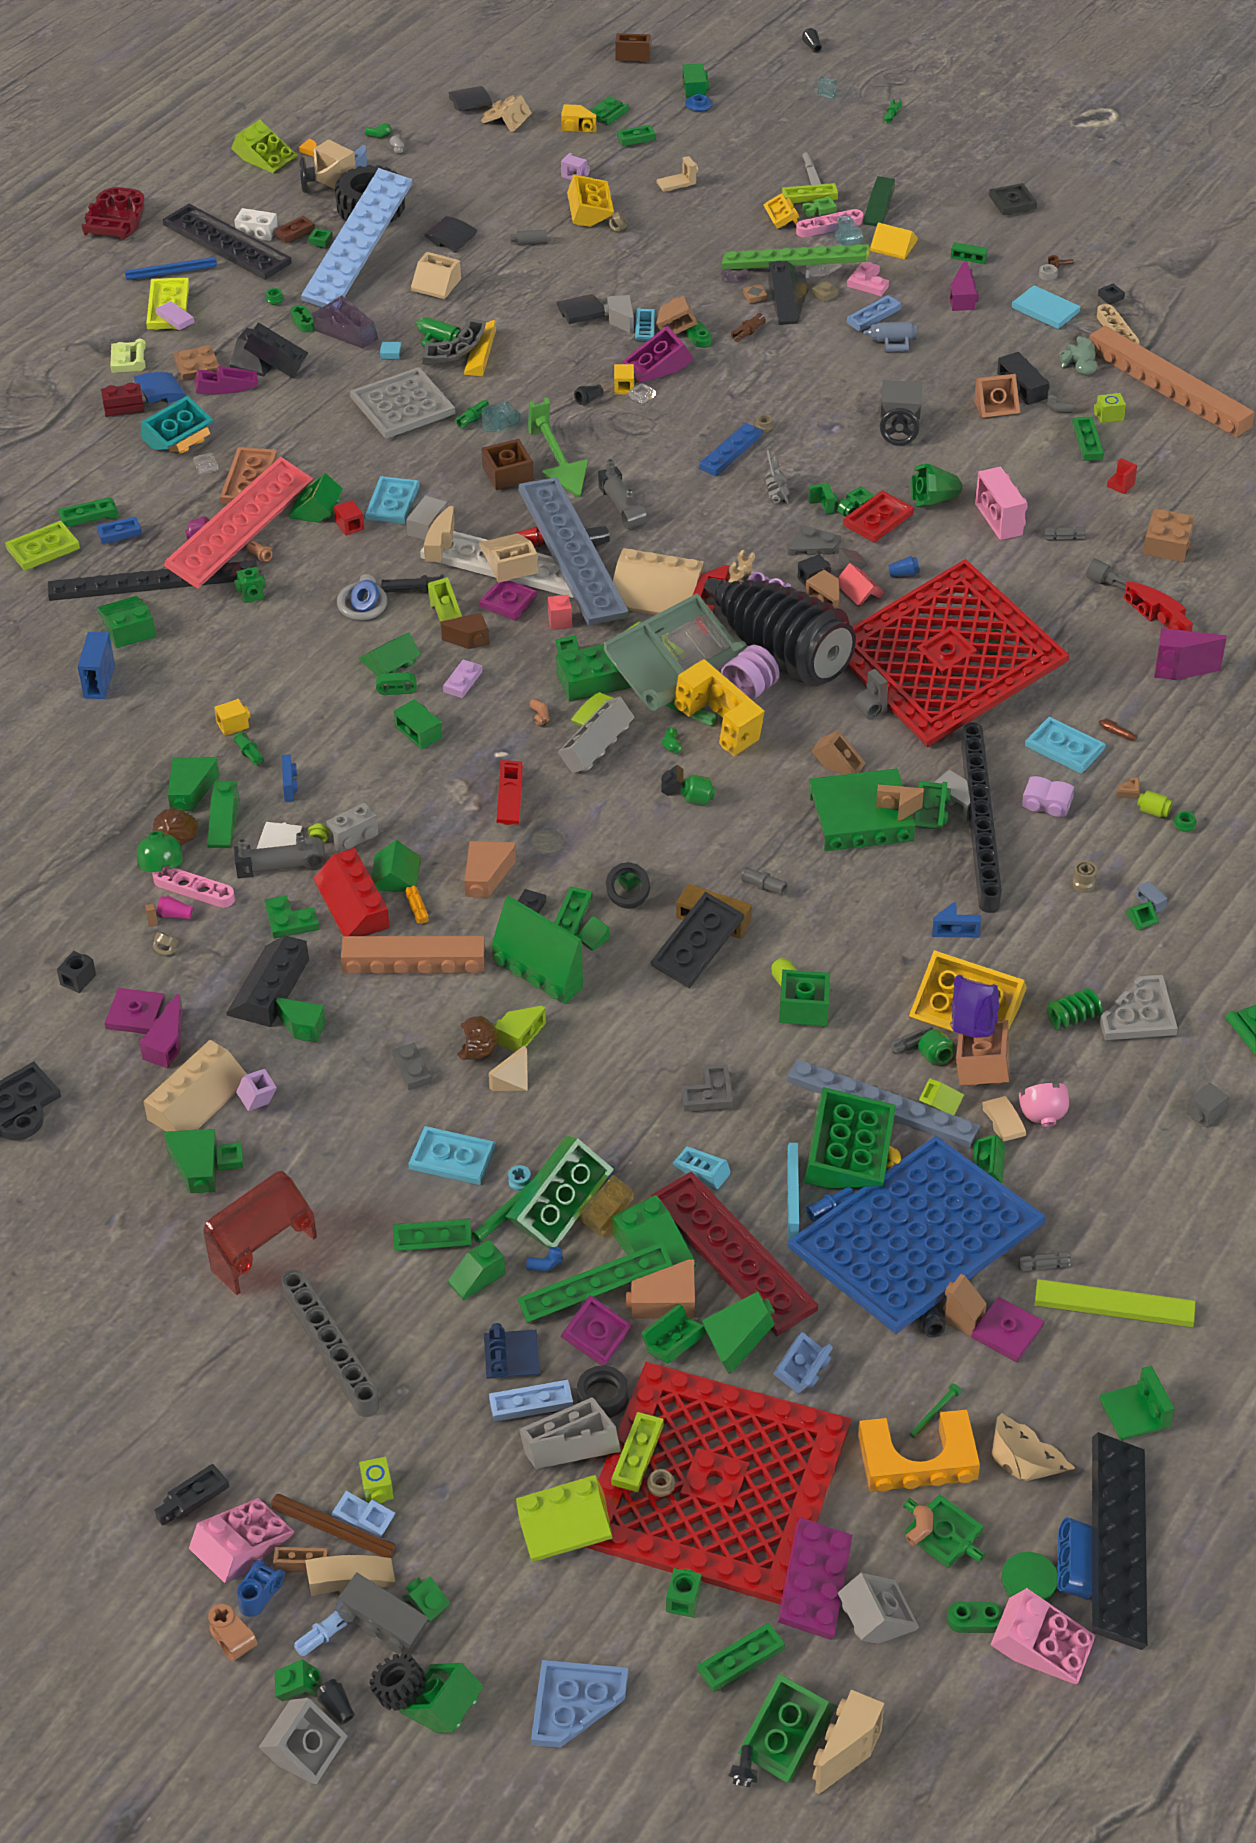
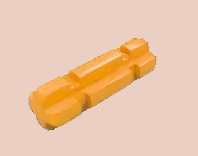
(417, 905)

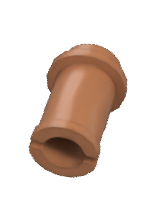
(262, 552)

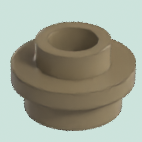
(764, 422)
(660, 1476)

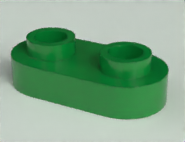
(699, 335)
(976, 1619)

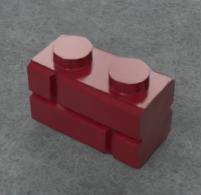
(122, 399)

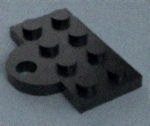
(22, 1101)

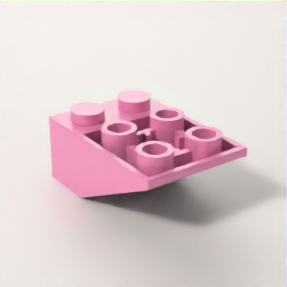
(238, 1538)
(1042, 1637)

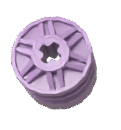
(752, 671)

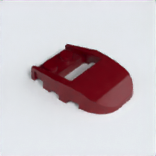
(115, 212)

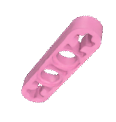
(825, 223)
(218, 894)

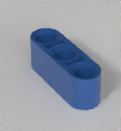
(1075, 1558)

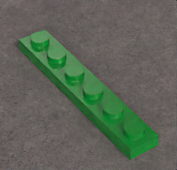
(594, 1282)

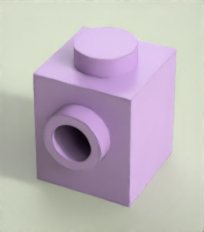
(256, 1089)

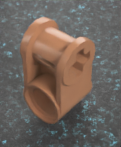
(230, 1632)

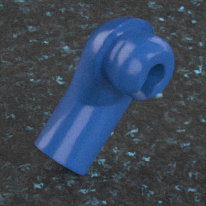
(547, 1263)

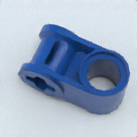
(261, 1584)

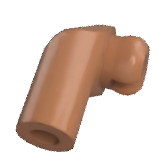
(542, 709)
(923, 1527)

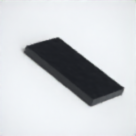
(697, 939)

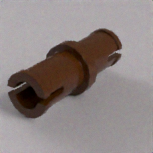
(748, 327)

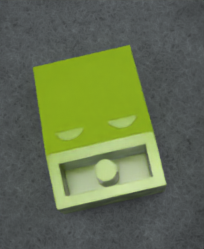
(262, 148)

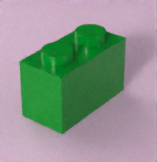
(694, 79)
(418, 724)

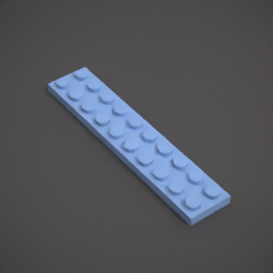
(357, 238)

